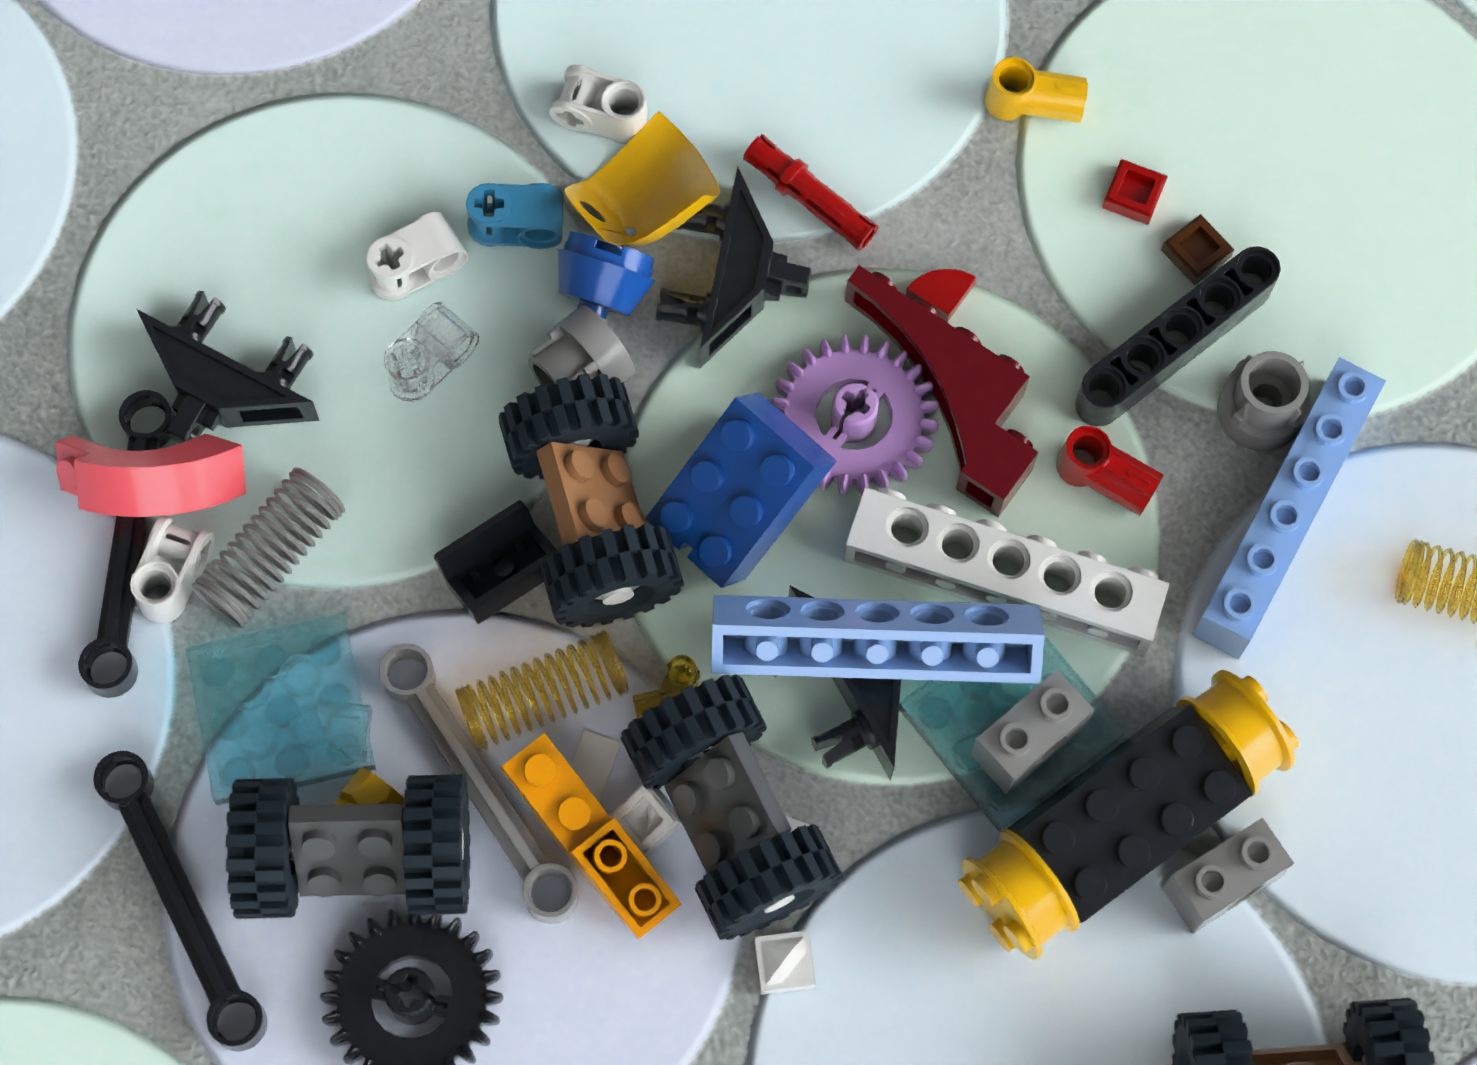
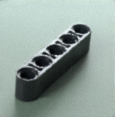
(1187, 316)

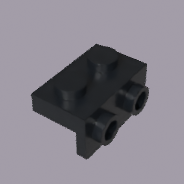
(495, 562)

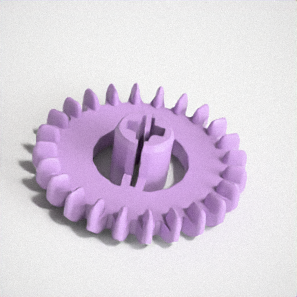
(864, 382)

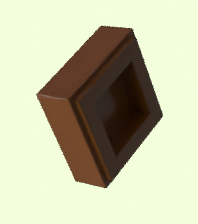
(1197, 249)

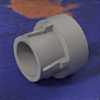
(580, 346)
(1254, 423)

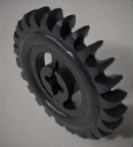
(361, 979)

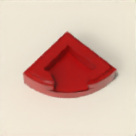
(942, 290)

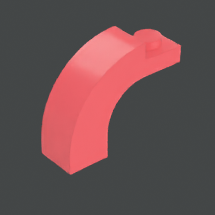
(151, 481)

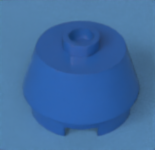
(603, 274)

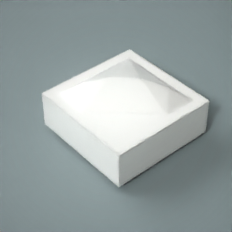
(647, 818)
(784, 962)

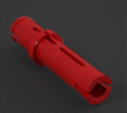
(796, 181)

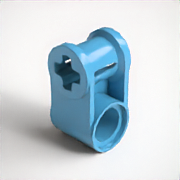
(522, 215)

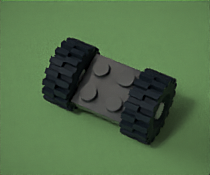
(736, 825)
(348, 849)

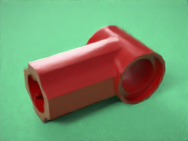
(1111, 474)

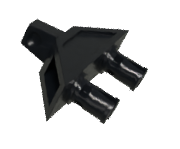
(744, 273)
(219, 389)
(873, 720)

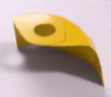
(647, 186)

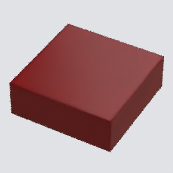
(1134, 191)

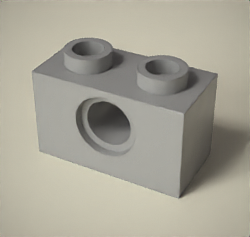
(1031, 731)
(1227, 875)

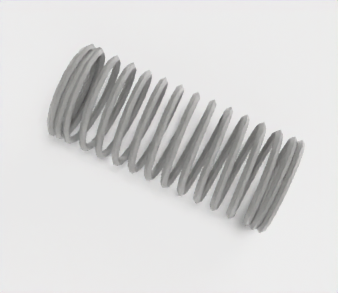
(226, 604)

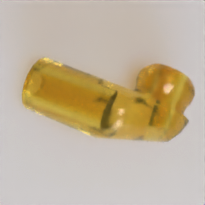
(681, 675)

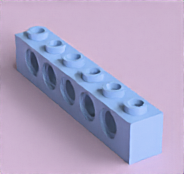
(1288, 508)
(877, 639)

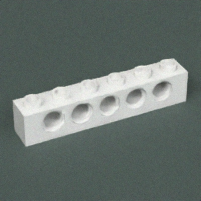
(977, 580)

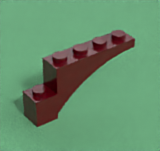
(969, 383)

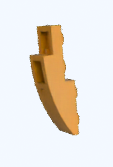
(590, 837)

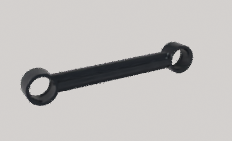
(124, 557)
(179, 899)

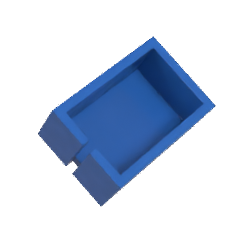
(740, 489)

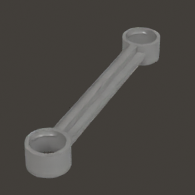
(481, 784)

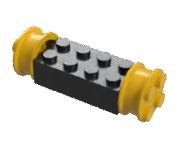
(1128, 813)

